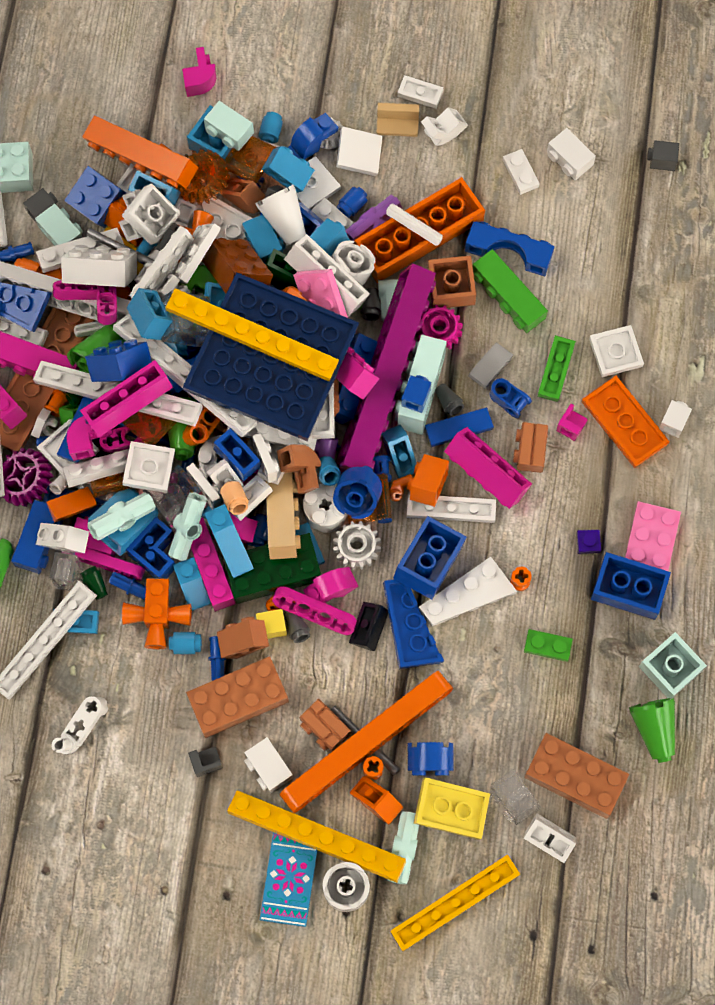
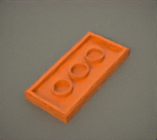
(625, 421)

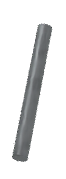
(114, 245)
(391, 766)

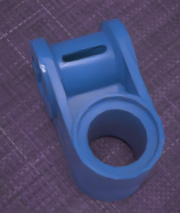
(511, 398)

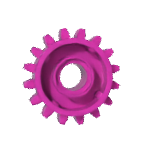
(441, 317)

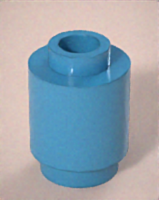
(271, 127)
(328, 471)
(185, 643)

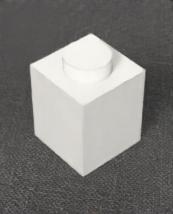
(675, 418)

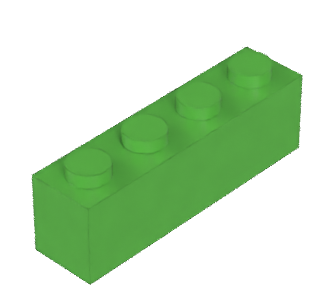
(509, 291)

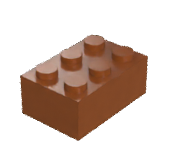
(233, 256)

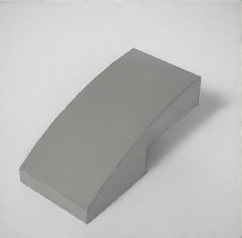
(490, 365)

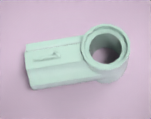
(386, 290)

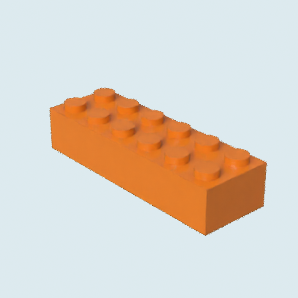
(446, 211)

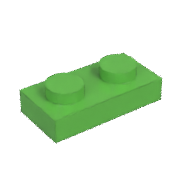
(548, 645)

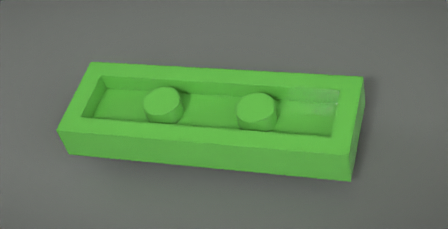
(556, 368)

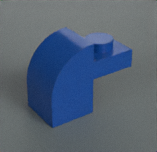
(311, 133)

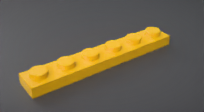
(455, 903)

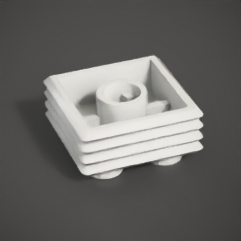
(151, 226)

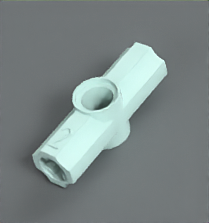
(121, 516)
(187, 526)
(405, 843)

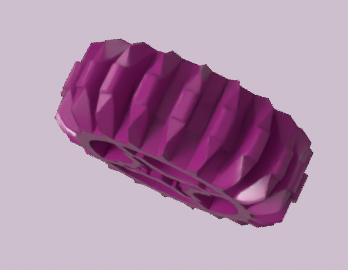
(31, 479)

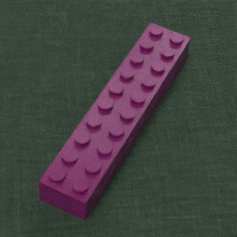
(389, 362)

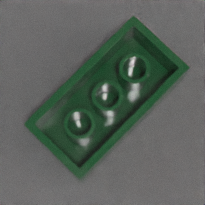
(275, 573)

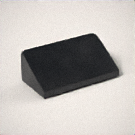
(369, 626)

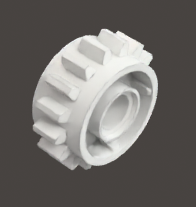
(360, 556)

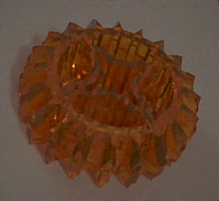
(205, 185)

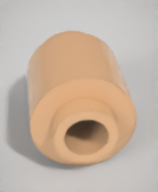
(234, 497)

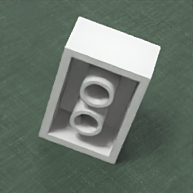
(99, 266)

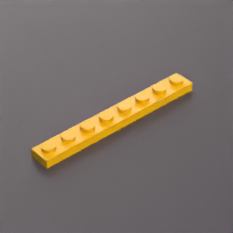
(252, 334)
(316, 836)

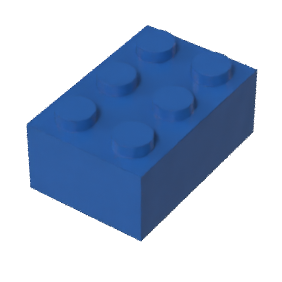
(429, 557)
(630, 586)

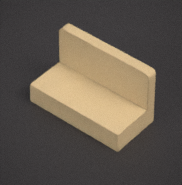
(397, 119)

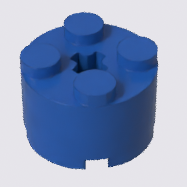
(357, 492)
(430, 757)

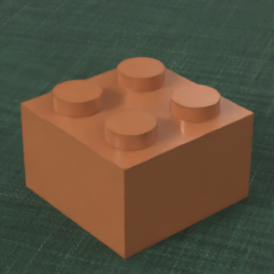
(453, 282)

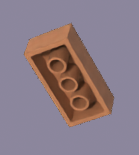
(237, 697)
(576, 776)

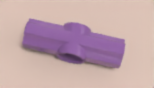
(372, 218)

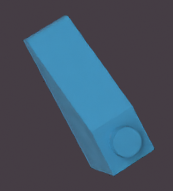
(229, 541)

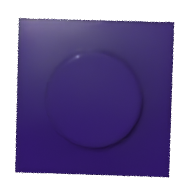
(588, 541)

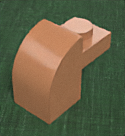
(303, 463)

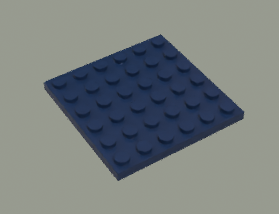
(261, 384)

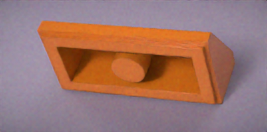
(71, 504)

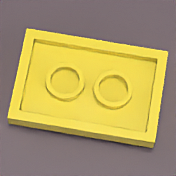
(452, 808)

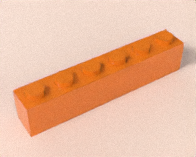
(140, 152)

